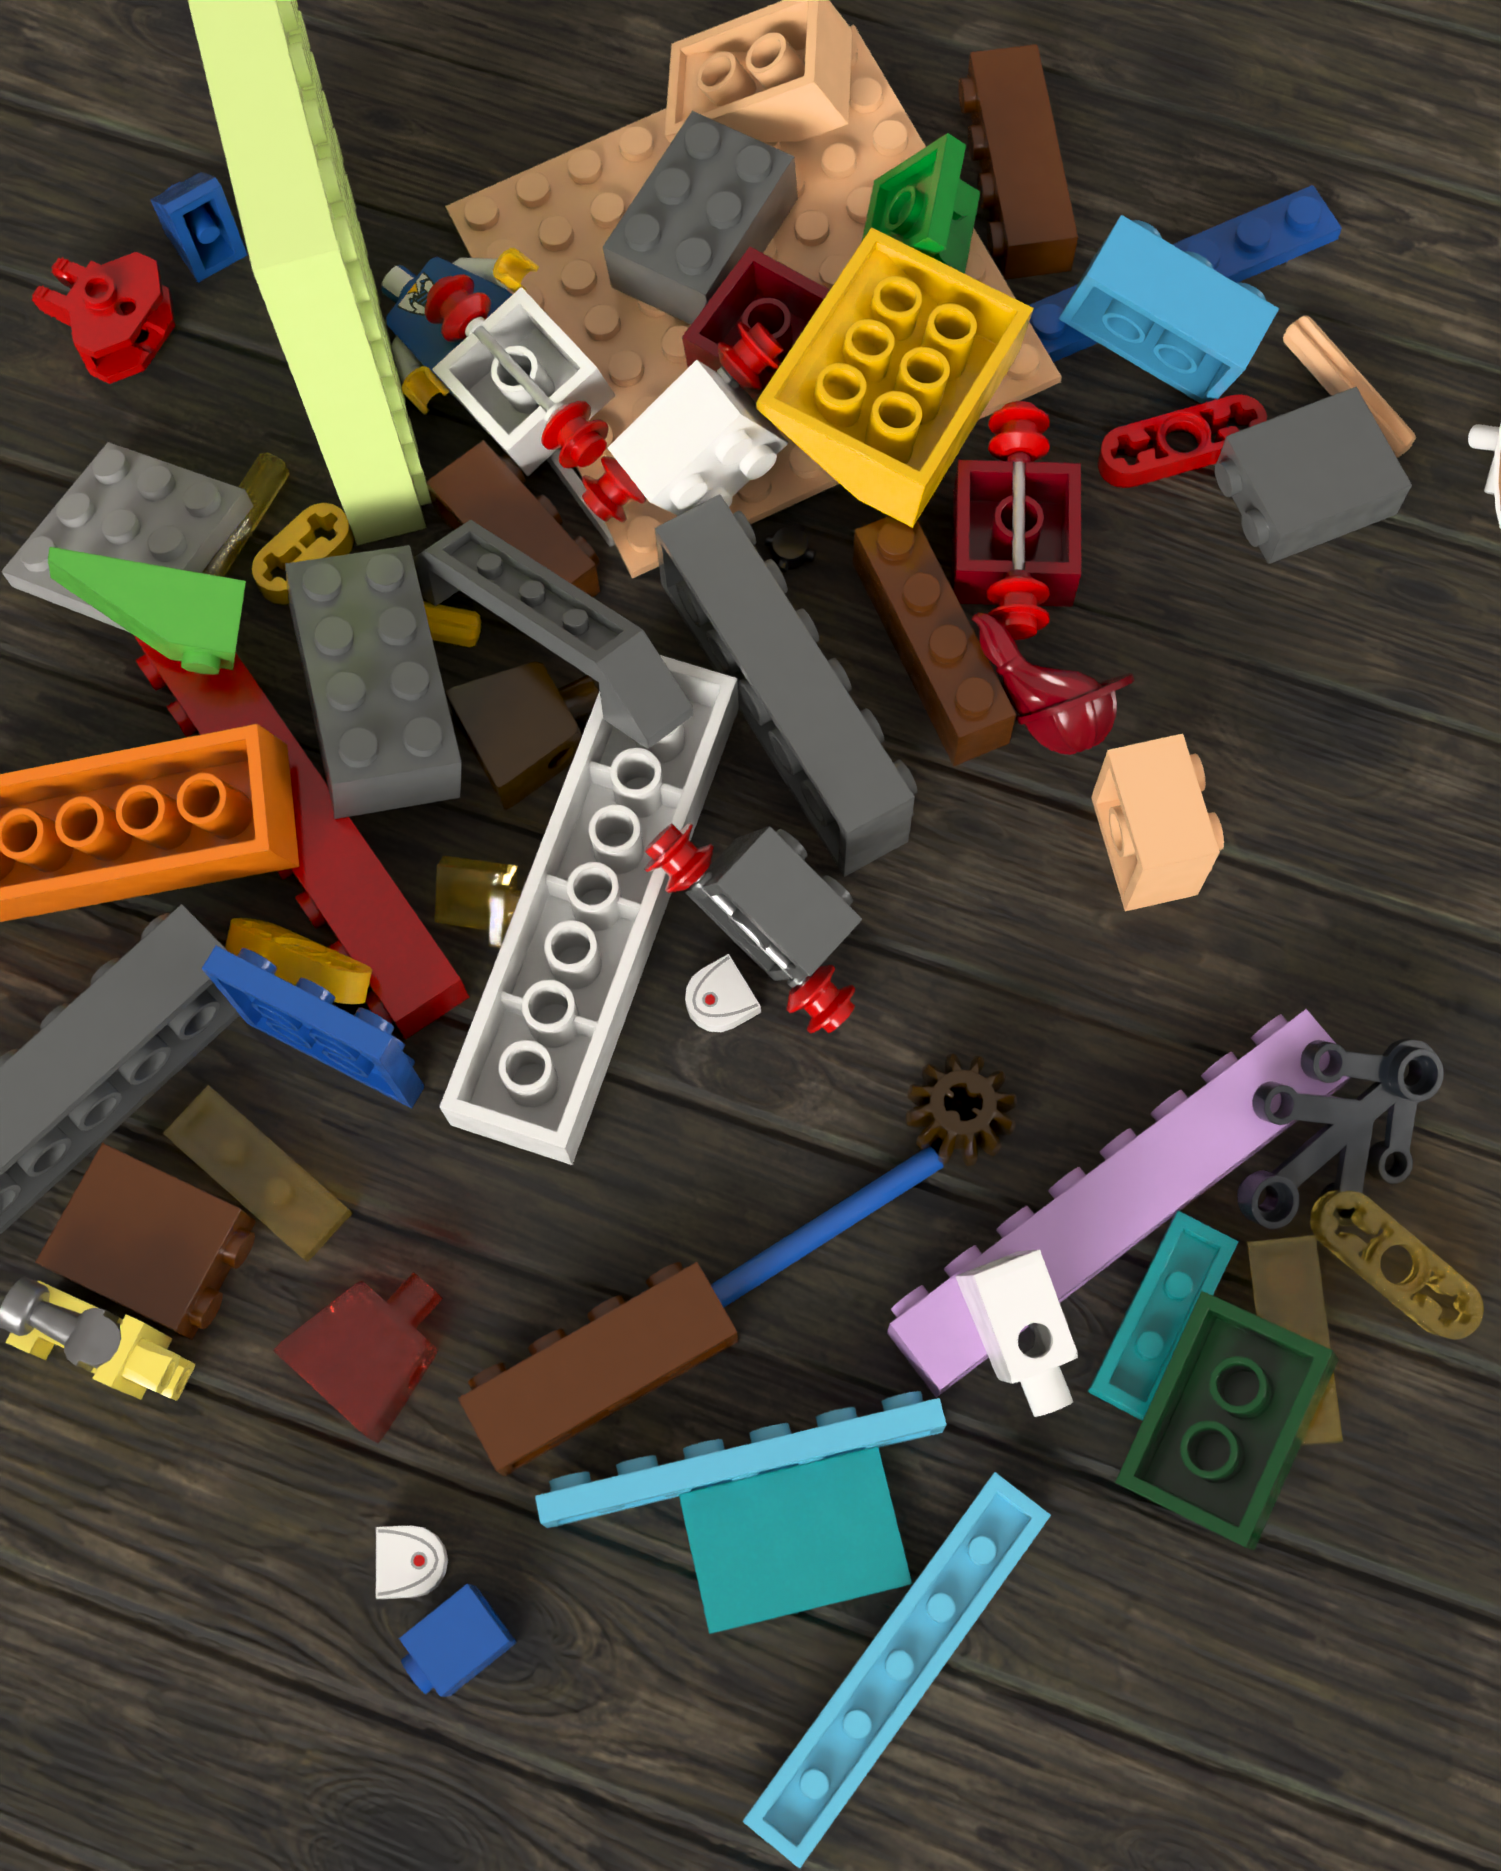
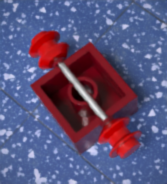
(1017, 524)

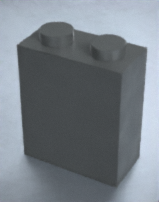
(1311, 475)

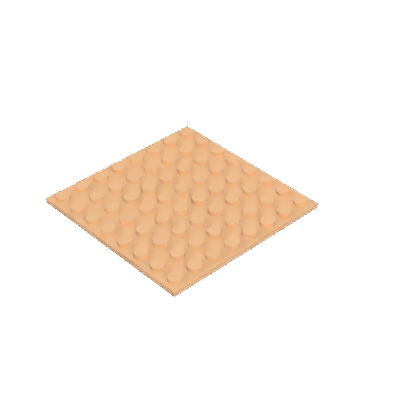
(572, 204)

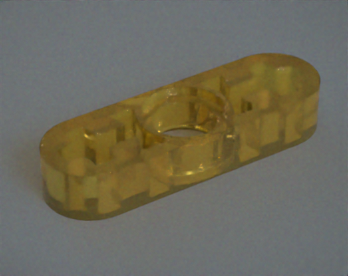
(1422, 1309)

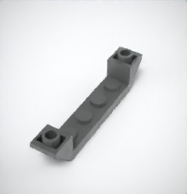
(633, 680)

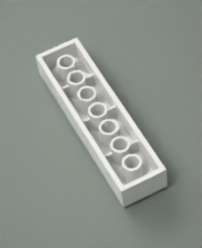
(585, 927)

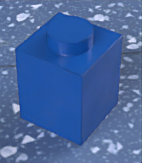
(455, 1642)

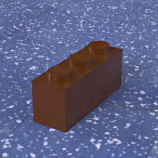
(494, 496)

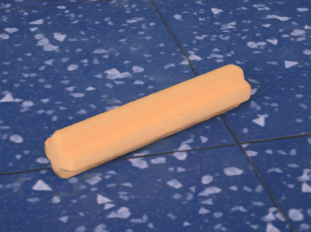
(1339, 374)

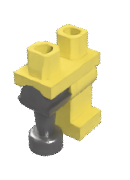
(114, 1349)

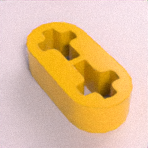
(298, 544)

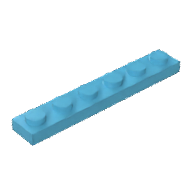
(709, 1464)
(895, 1670)

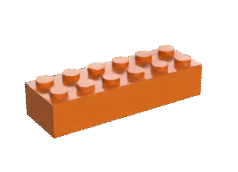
(145, 821)

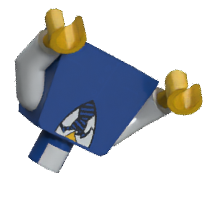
(420, 343)

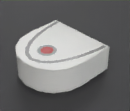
(720, 997)
(408, 1562)

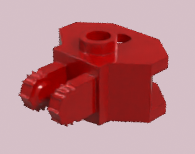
(109, 310)

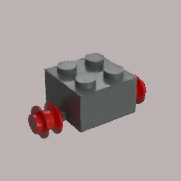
(770, 909)

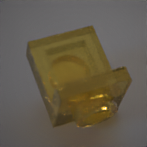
(476, 895)

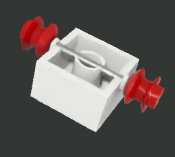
(519, 375)
(695, 436)

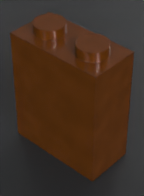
(148, 1242)

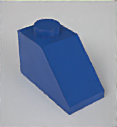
(200, 225)

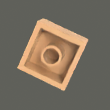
(1156, 821)

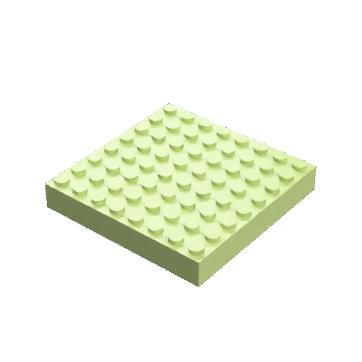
(312, 256)

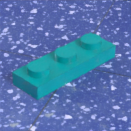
(1185, 1263)

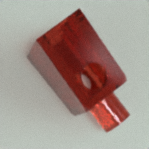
(366, 1352)

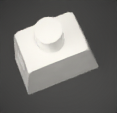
(1002, 1302)

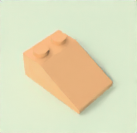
(766, 73)

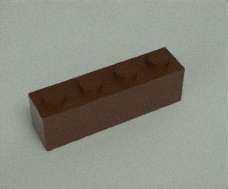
(1019, 162)
(933, 639)
(597, 1368)

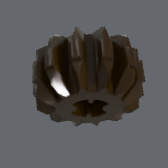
(976, 1094)

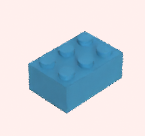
(1168, 311)

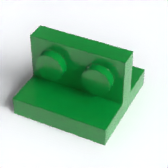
(927, 203)

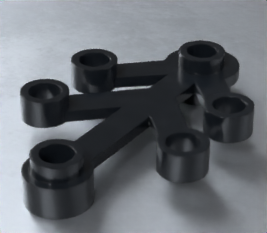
(1347, 1125)

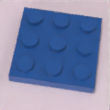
(310, 1023)

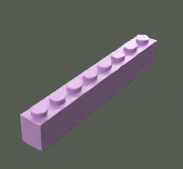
(1123, 1198)

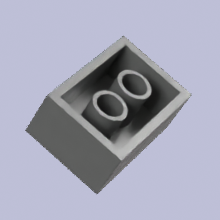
(699, 216)

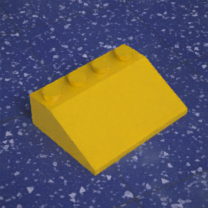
(894, 373)

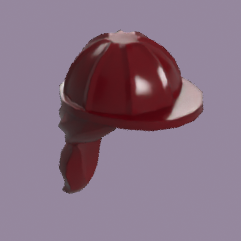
(1057, 706)

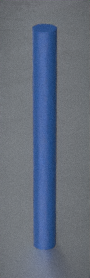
(826, 1226)

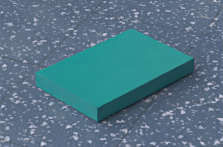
(794, 1540)

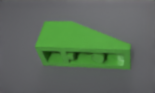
(171, 609)

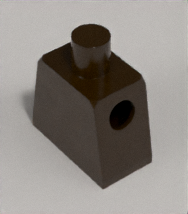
(522, 726)

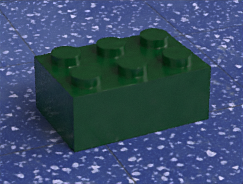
(1228, 1420)

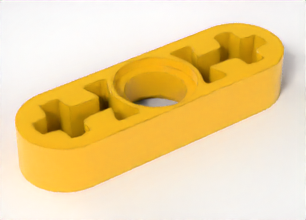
(301, 958)

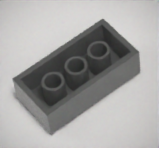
(373, 681)

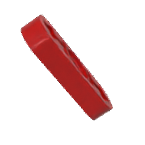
(1163, 460)

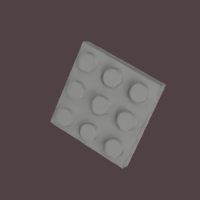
(132, 512)

